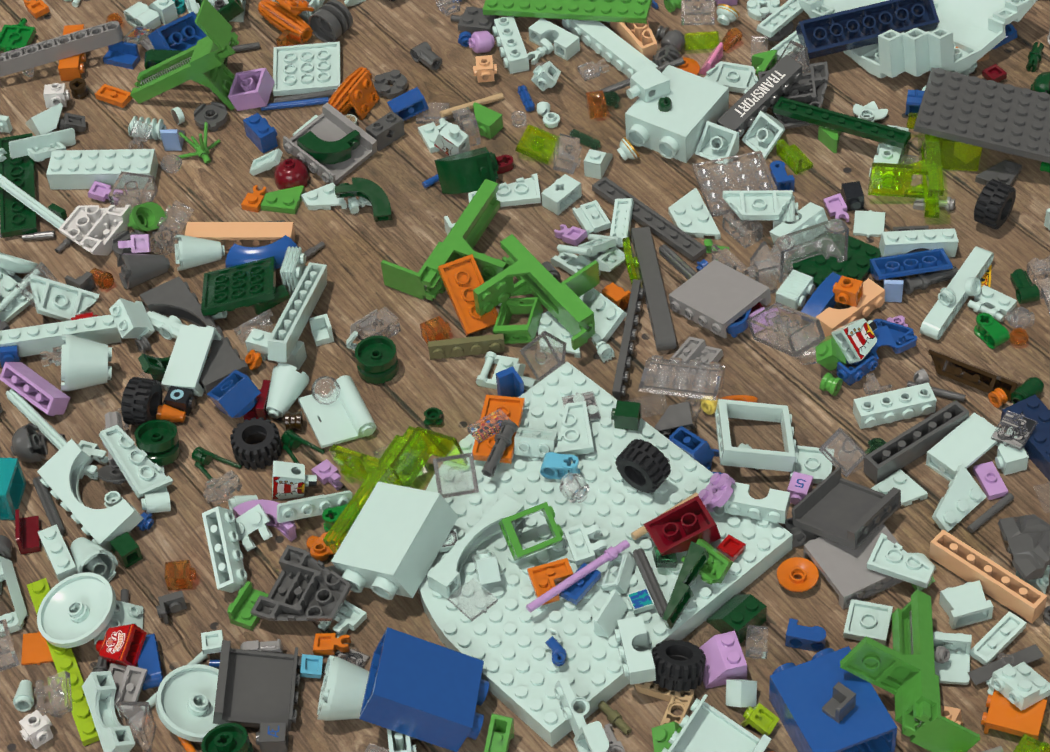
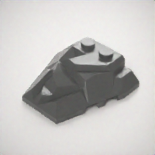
(807, 90)
(1028, 543)
(303, 590)

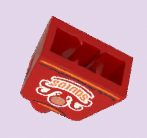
(122, 645)

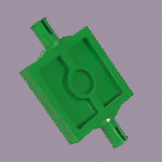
(16, 36)

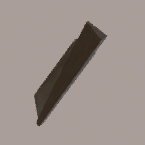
(972, 375)

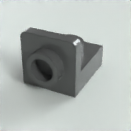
(73, 121)
(170, 604)

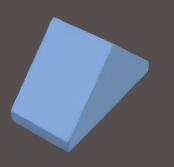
(172, 140)
(893, 290)

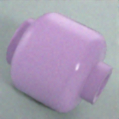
(481, 42)

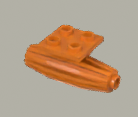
(286, 15)
(355, 92)

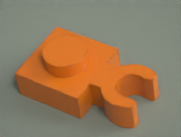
(36, 8)
(253, 201)
(328, 642)

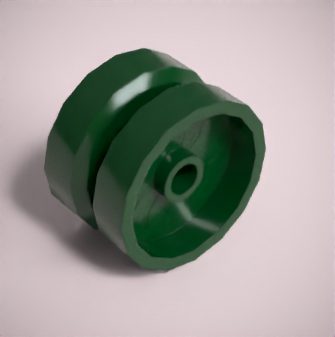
(376, 359)
(158, 441)
(227, 738)

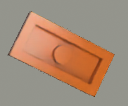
(113, 96)

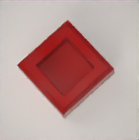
(731, 547)

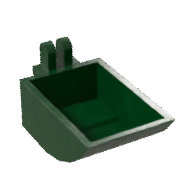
(466, 171)

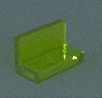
(701, 40)
(793, 157)

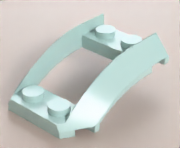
(14, 619)

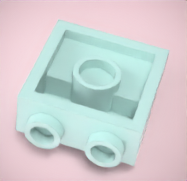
(1020, 685)

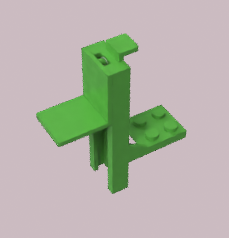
(558, 298)

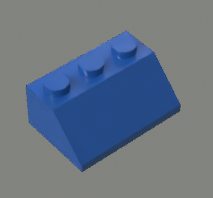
(178, 34)

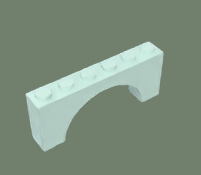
(63, 476)

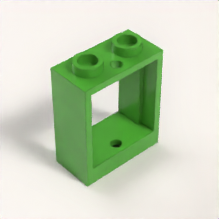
(518, 333)
(512, 539)

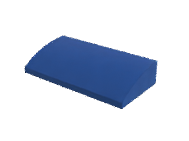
(909, 264)

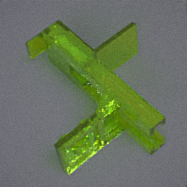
(934, 156)

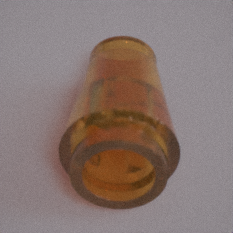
(731, 38)
(102, 278)

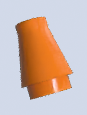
(170, 414)

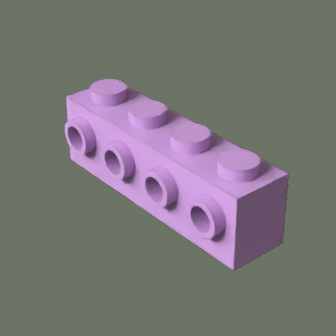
(34, 388)

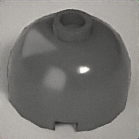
(28, 444)

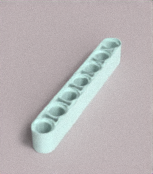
(941, 315)

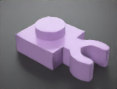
(99, 191)
(836, 207)
(572, 236)

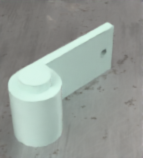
(156, 501)

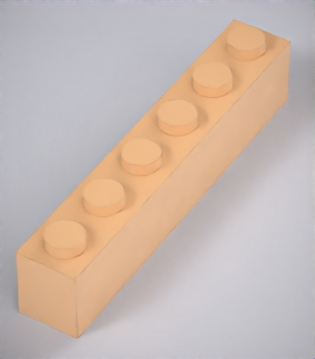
(241, 233)
(995, 580)

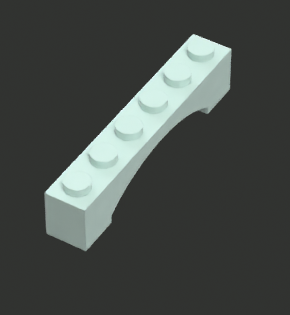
(445, 576)

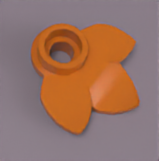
(318, 548)

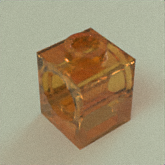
(596, 104)
(435, 330)
(179, 575)

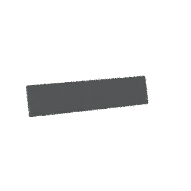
(985, 672)

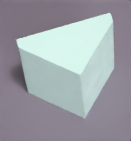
(717, 142)

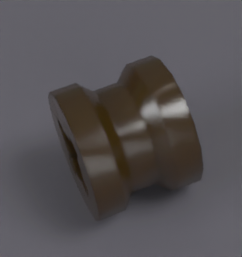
(78, 88)
(294, 420)

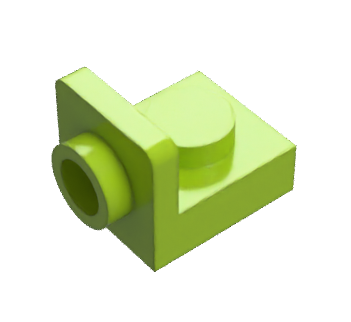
(760, 719)

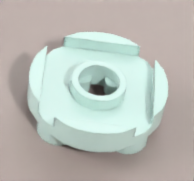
(757, 13)

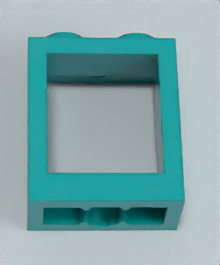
(11, 487)

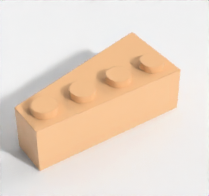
(638, 36)

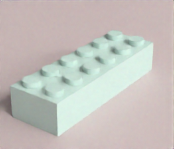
(82, 167)

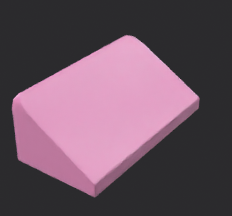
(713, 59)

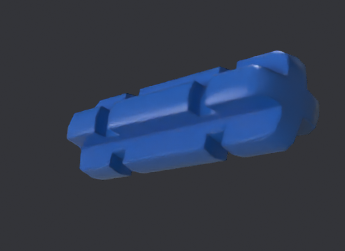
(526, 98)

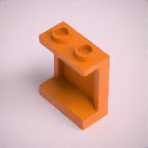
(1010, 719)

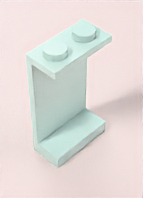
(189, 357)
(961, 446)

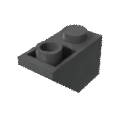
(675, 416)

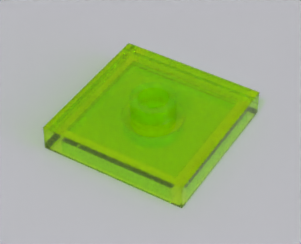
(537, 144)
(631, 261)

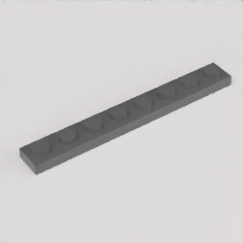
(647, 217)
(627, 346)

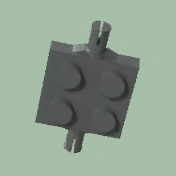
(474, 20)

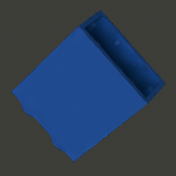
(804, 689)
(424, 691)

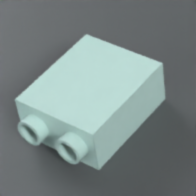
(679, 130)
(394, 540)

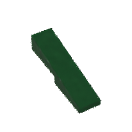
(682, 593)

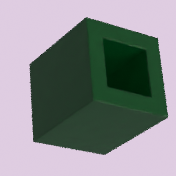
(626, 415)
(126, 550)

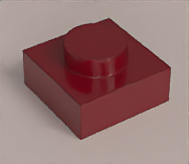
(994, 73)

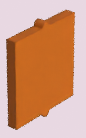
(35, 649)

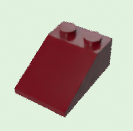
(681, 525)

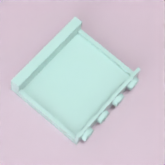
(713, 732)

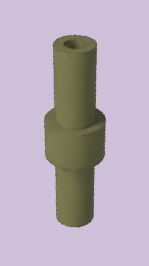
(614, 717)

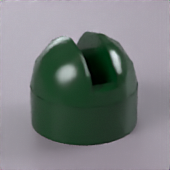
(661, 104)

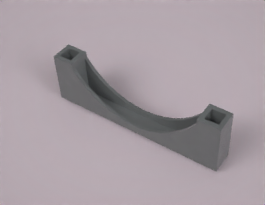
(177, 300)

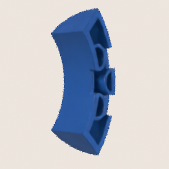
(241, 254)

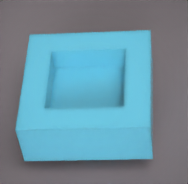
(311, 666)

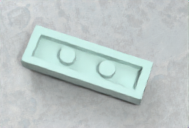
(998, 638)

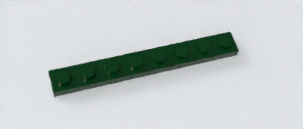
(842, 122)

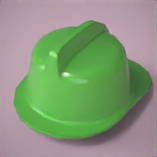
(145, 216)

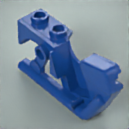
(887, 334)

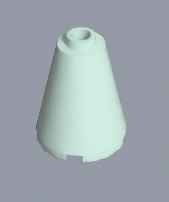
(196, 251)
(284, 389)
(93, 558)

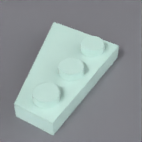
(575, 430)
(958, 501)
(897, 563)

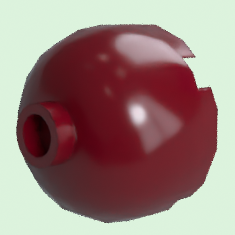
(291, 174)

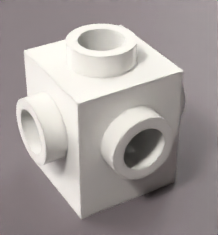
(56, 94)
(36, 729)

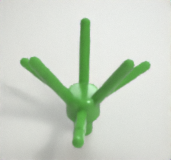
(202, 149)

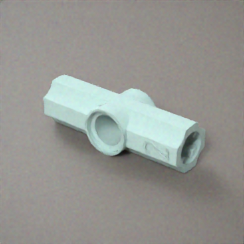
(167, 327)

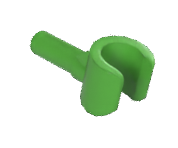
(708, 244)

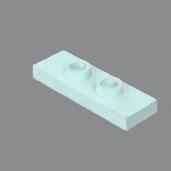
(622, 219)

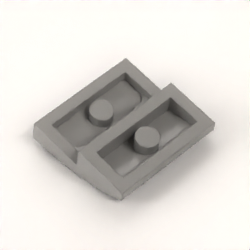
(698, 350)
(128, 682)

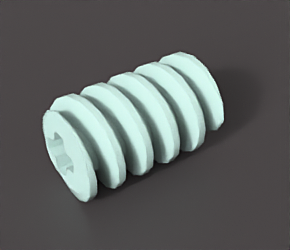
(157, 126)

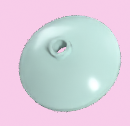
(15, 265)

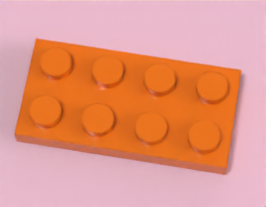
(460, 280)
(513, 408)

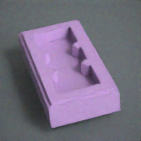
(990, 480)

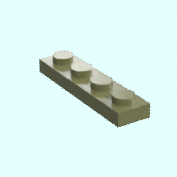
(466, 346)

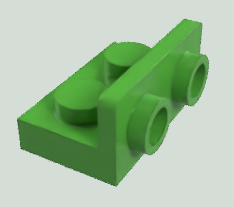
(240, 609)

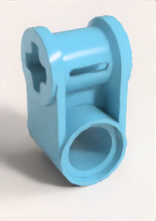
(558, 465)

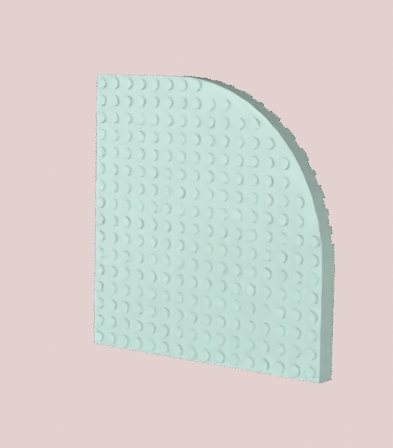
(512, 637)

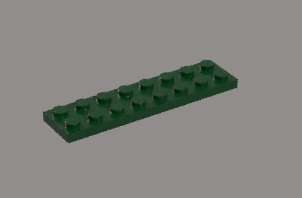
(14, 215)

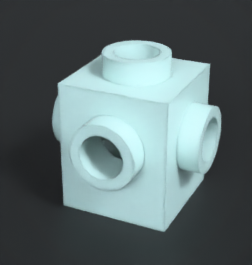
(545, 76)

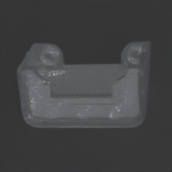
(823, 238)

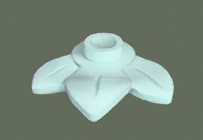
(869, 112)

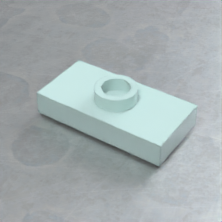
(266, 162)

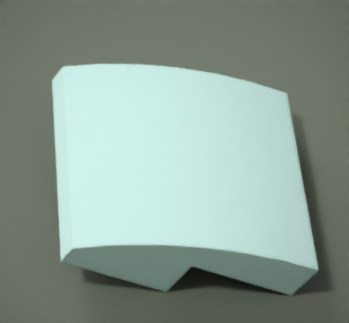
(607, 260)

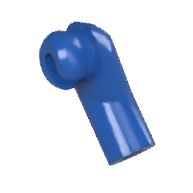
(558, 651)

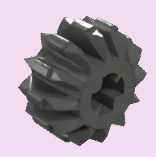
(667, 53)

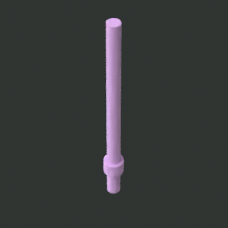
(609, 555)

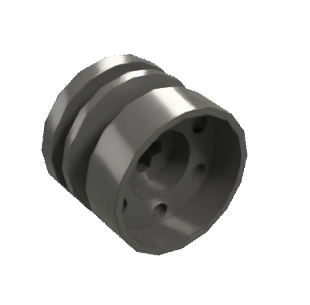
(331, 21)

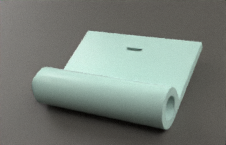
(340, 420)

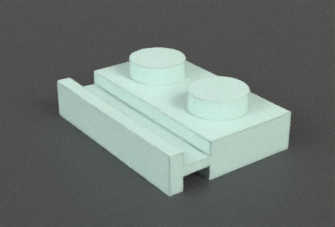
(591, 217)

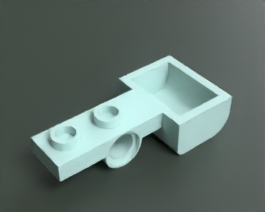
(589, 736)

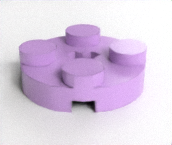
(717, 491)

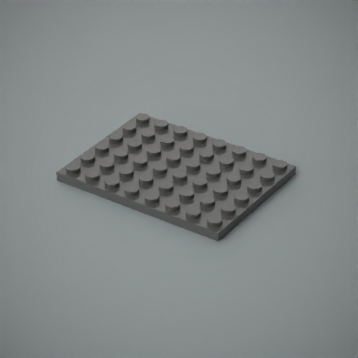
(986, 114)

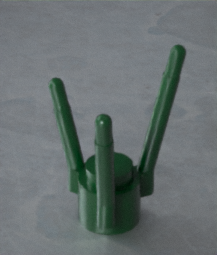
(293, 441)
(205, 457)

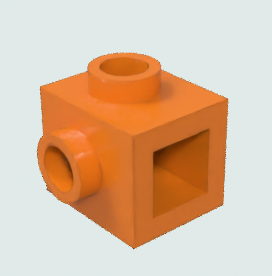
(848, 291)

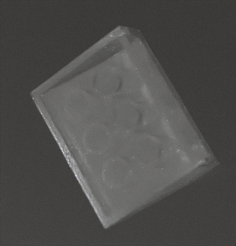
(682, 378)

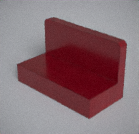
(259, 409)
(27, 533)

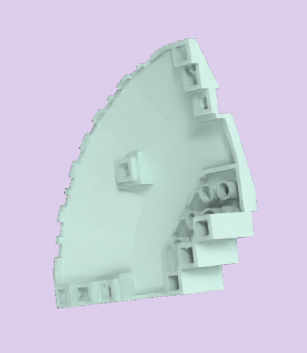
(964, 24)

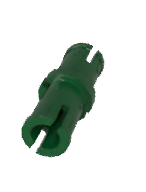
(1034, 57)

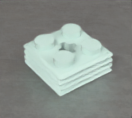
(292, 268)

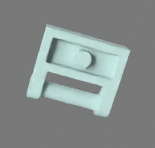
(502, 362)

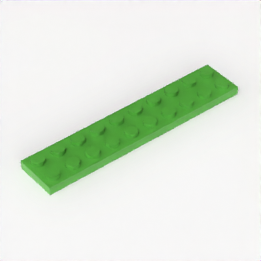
(594, 10)

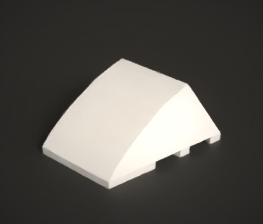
(96, 227)

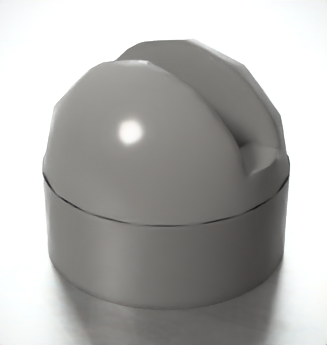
(921, 376)

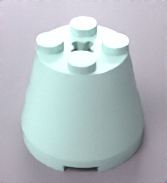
(84, 363)
(341, 690)

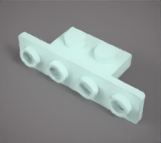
(41, 146)
(311, 506)

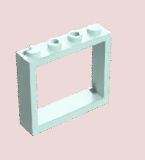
(755, 457)

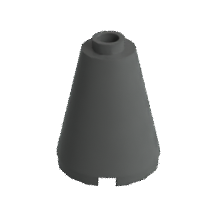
(140, 268)

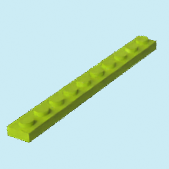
(65, 661)

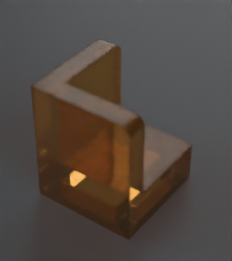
(289, 38)

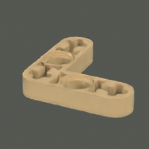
(675, 701)

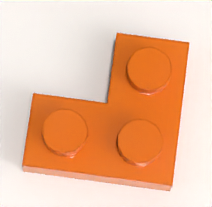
(547, 575)

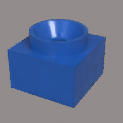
(235, 395)

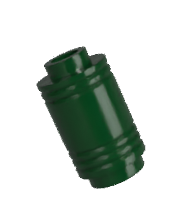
(1030, 387)

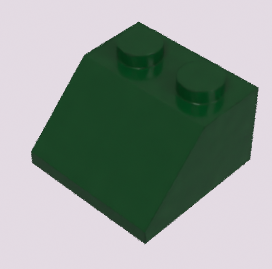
(738, 614)

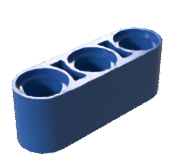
(150, 660)

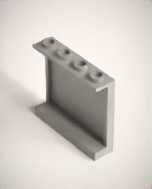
(332, 127)
(718, 297)
(847, 567)

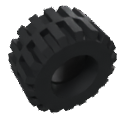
(994, 204)
(141, 400)
(258, 454)
(643, 466)
(678, 665)

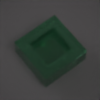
(665, 561)

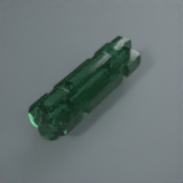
(586, 139)

